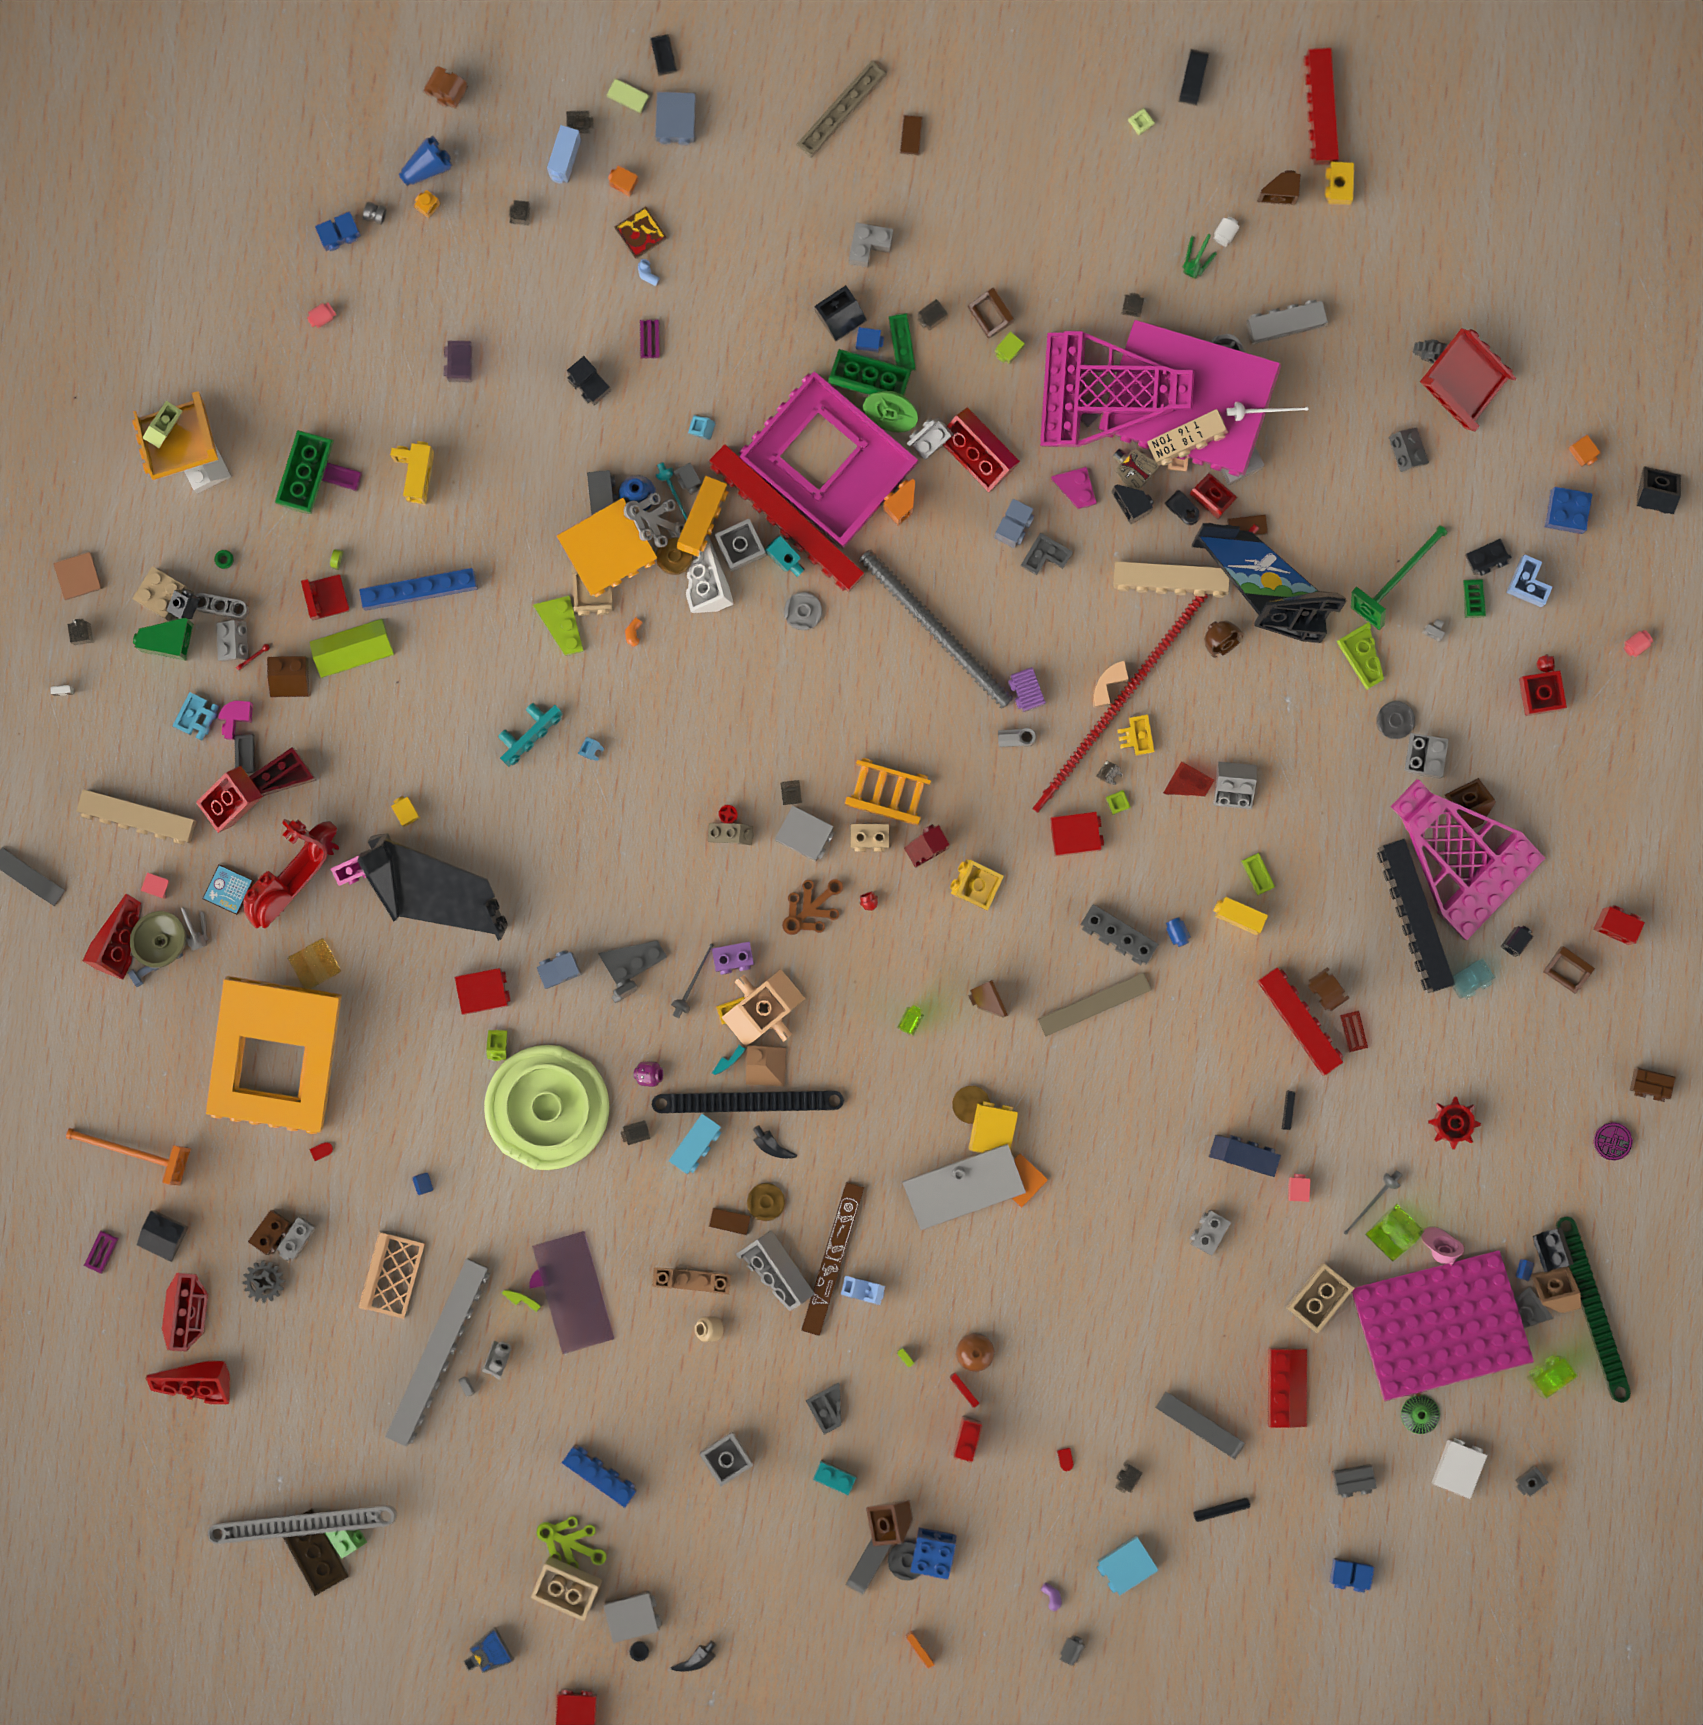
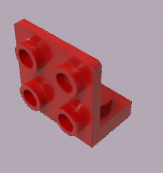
(325, 597)

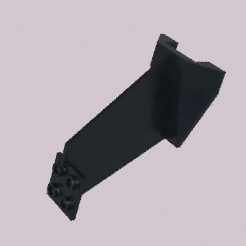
(430, 889)

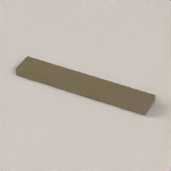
(841, 109)
(1094, 1004)

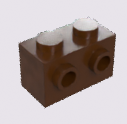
(270, 1232)

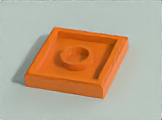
(1031, 1179)

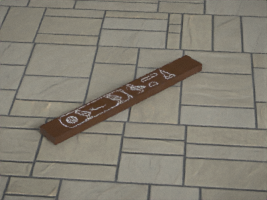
(832, 1259)

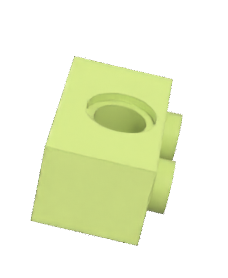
(162, 424)

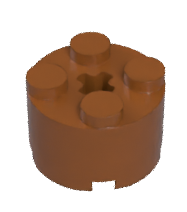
(445, 87)

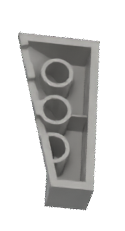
(777, 1270)

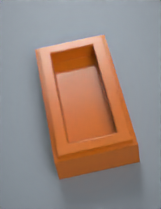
(919, 1649)

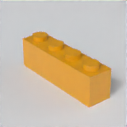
(702, 515)

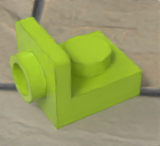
(497, 1045)

